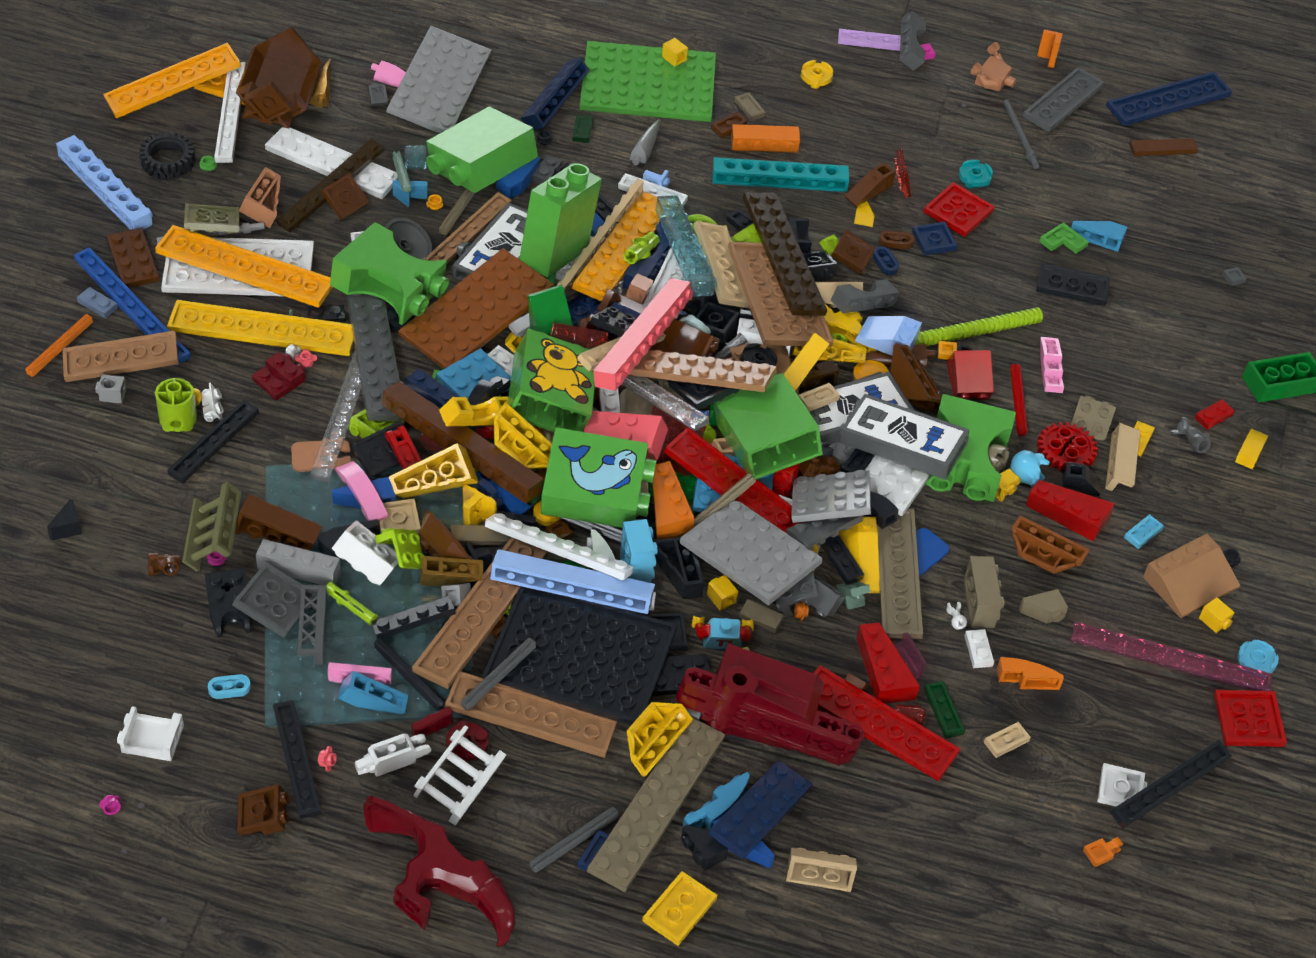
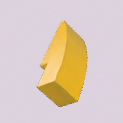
(1251, 448)

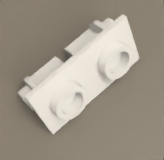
(212, 398)

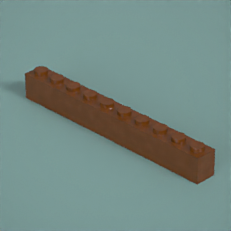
(483, 455)

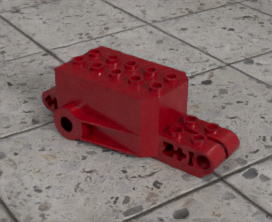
(769, 705)

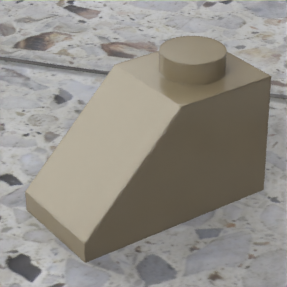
(1045, 606)

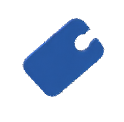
(929, 549)

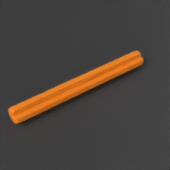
(58, 345)

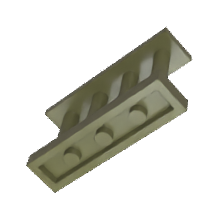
(223, 531)

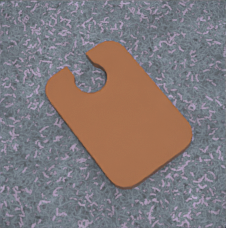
(305, 454)

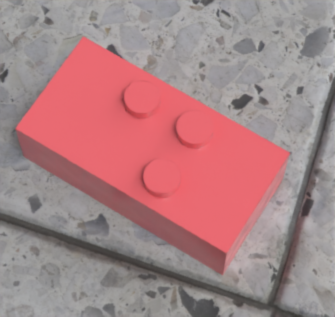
(634, 427)

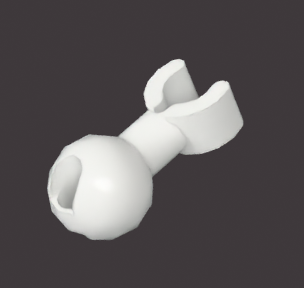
(958, 620)

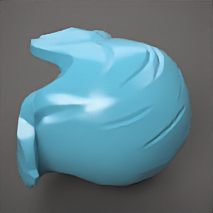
(1026, 466)

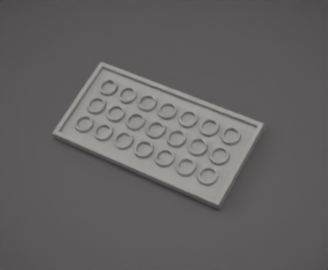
(439, 80)

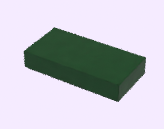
(582, 128)

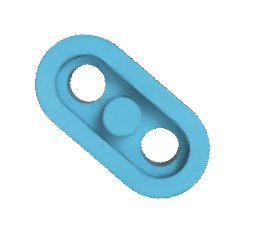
(229, 686)

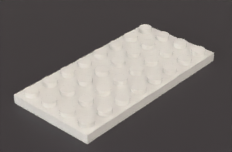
(186, 278)

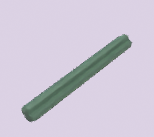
(401, 171)

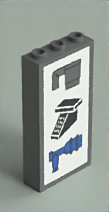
(503, 232)
(834, 414)
(904, 436)

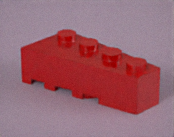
(1070, 508)
(885, 668)

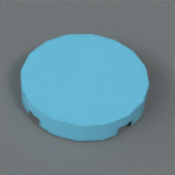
(1258, 656)

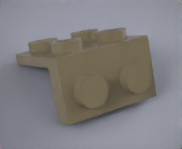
(1093, 417)

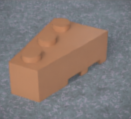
(263, 198)

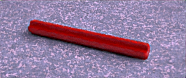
(1018, 397)

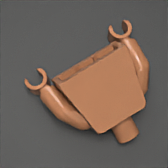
(994, 72)

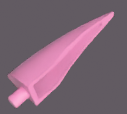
(388, 74)

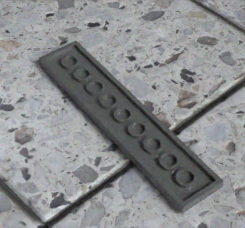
(373, 352)

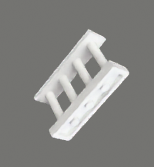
(468, 792)

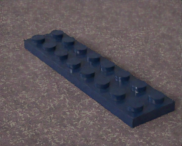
(1168, 98)

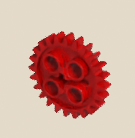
(1057, 438)

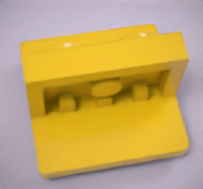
(476, 506)

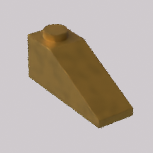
(449, 571)

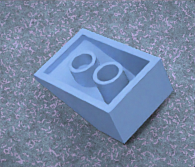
(885, 331)

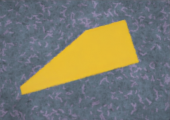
(864, 215)

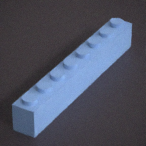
(572, 581)

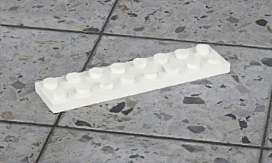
(326, 158)

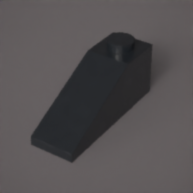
(330, 537)

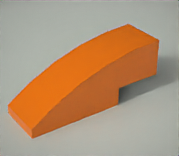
(1028, 674)

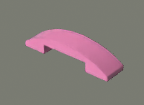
(363, 491)

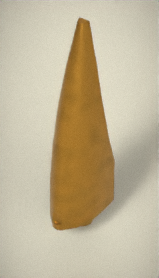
(321, 92)

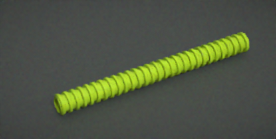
(980, 327)

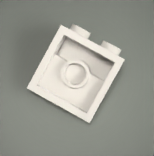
(1119, 784)

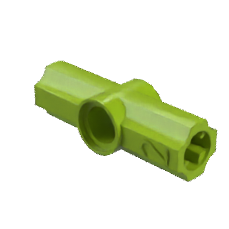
(641, 248)

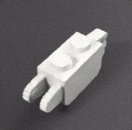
(392, 754)

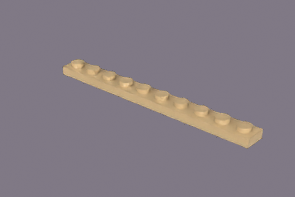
(603, 232)

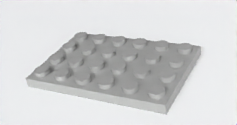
(751, 551)

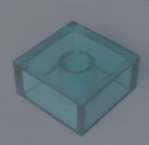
(415, 157)

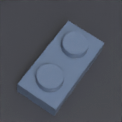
(97, 302)

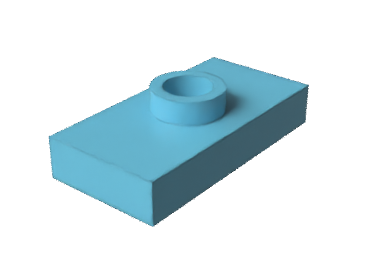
(1144, 531)

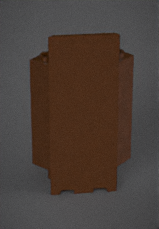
(279, 79)

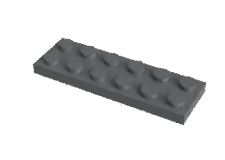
(1063, 99)

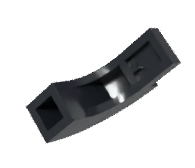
(485, 391)
(883, 509)

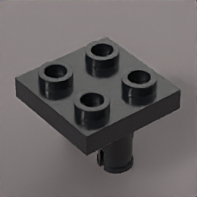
(612, 321)

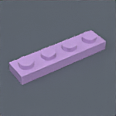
(869, 39)

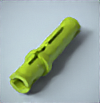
(333, 590)

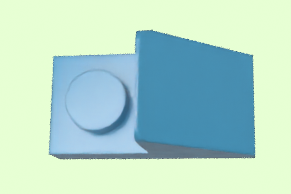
(419, 190)

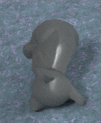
(1199, 441)

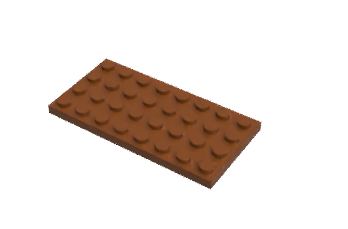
(474, 309)

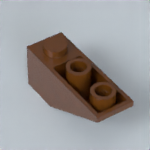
(873, 183)

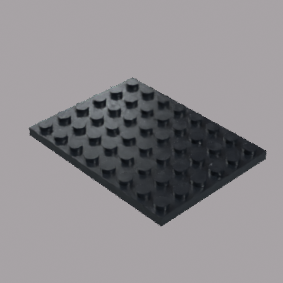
(584, 654)

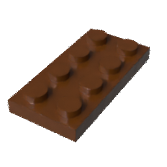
(132, 257)

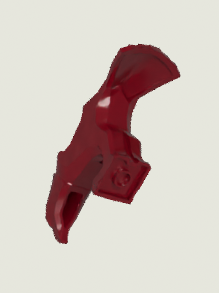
(440, 869)

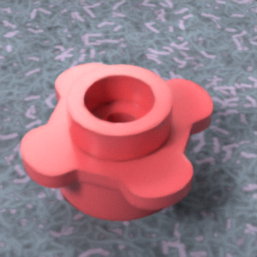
(306, 359)
(327, 758)

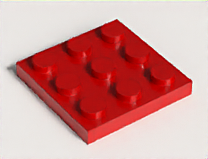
(959, 209)
(1249, 718)

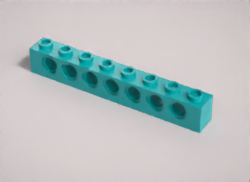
(780, 174)

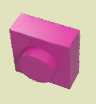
(929, 52)

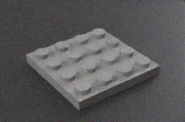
(831, 496)

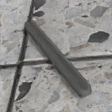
(498, 674)
(573, 839)

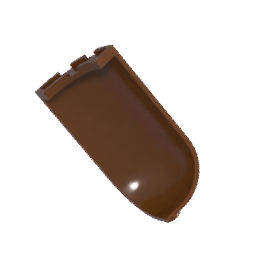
(678, 338)

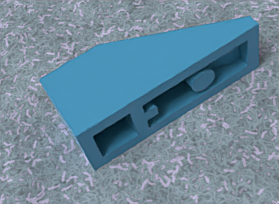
(1102, 233)
(371, 694)

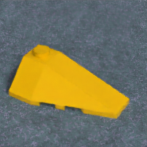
(863, 546)

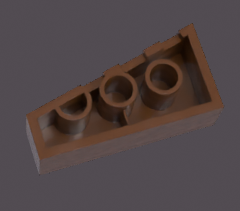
(276, 524)

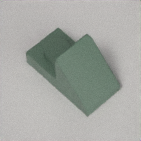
(854, 594)

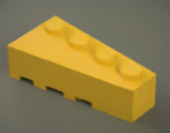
(436, 473)

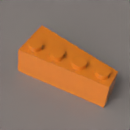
(671, 507)

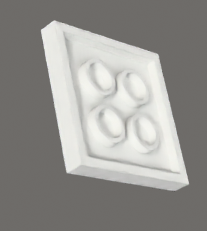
(896, 482)

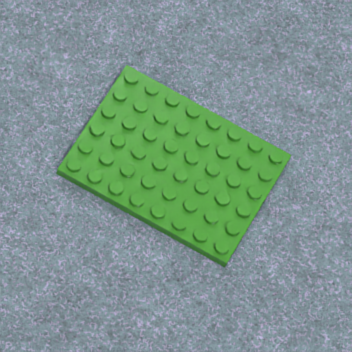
(645, 84)

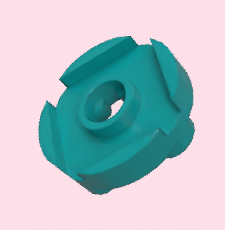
(982, 175)

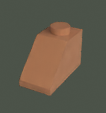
(639, 288)

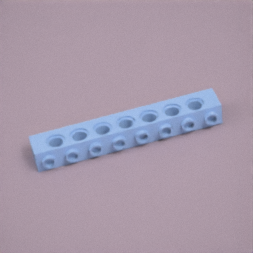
(104, 183)

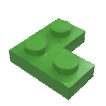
(1064, 235)

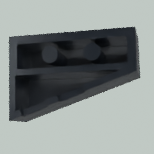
(680, 567)

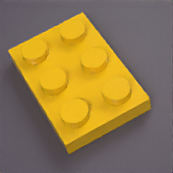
(679, 908)

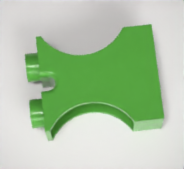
(381, 269)
(973, 468)

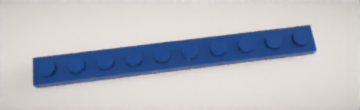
(124, 297)

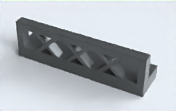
(320, 616)

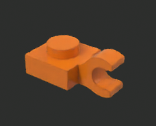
(1102, 852)

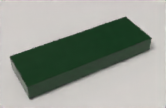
(944, 709)

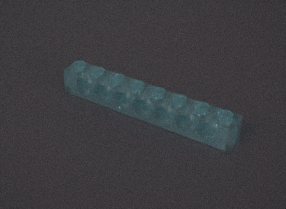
(685, 245)

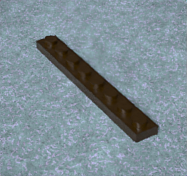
(314, 198)

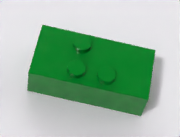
(1281, 377)

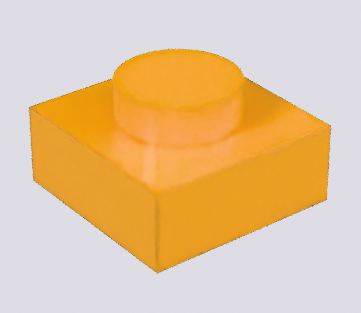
(946, 349)

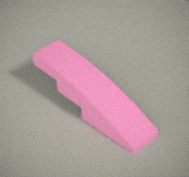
(1051, 364)

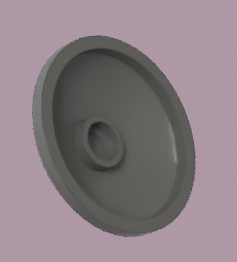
(410, 237)

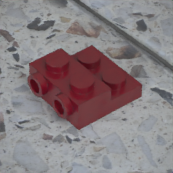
(279, 375)

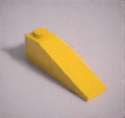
(838, 352)

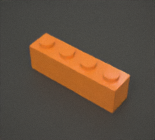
(765, 138)

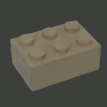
(983, 592)

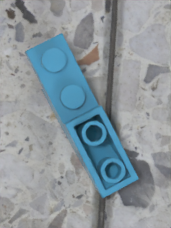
(722, 801)

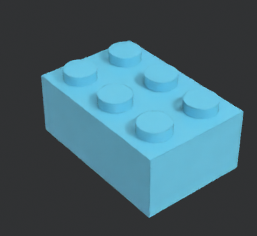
(639, 549)

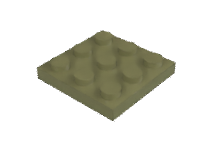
(211, 218)

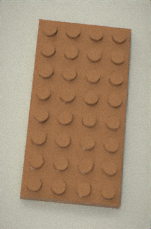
(768, 303)

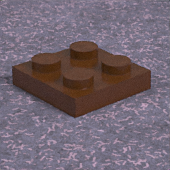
(345, 196)
(853, 251)

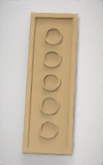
(715, 246)

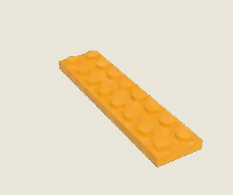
(172, 80)

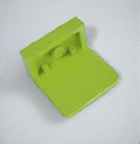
(406, 546)

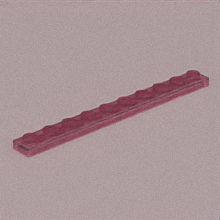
(1171, 657)

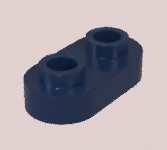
(885, 260)

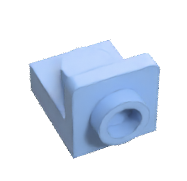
(661, 180)

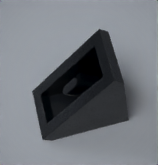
(65, 523)

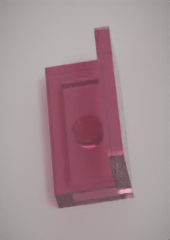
(911, 655)

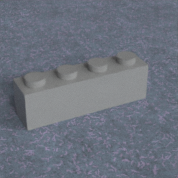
(299, 562)

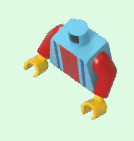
(720, 631)

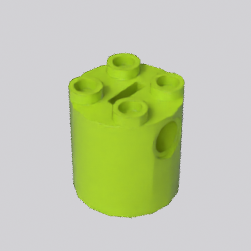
(176, 405)

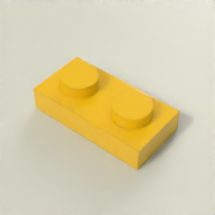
(1145, 434)

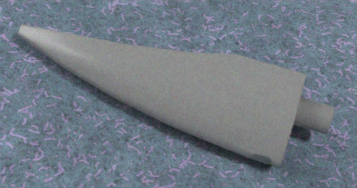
(644, 146)

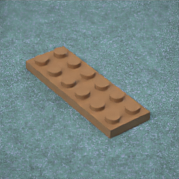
(120, 356)

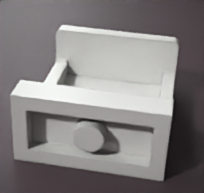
(150, 735)

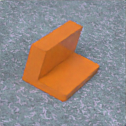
(1049, 46)

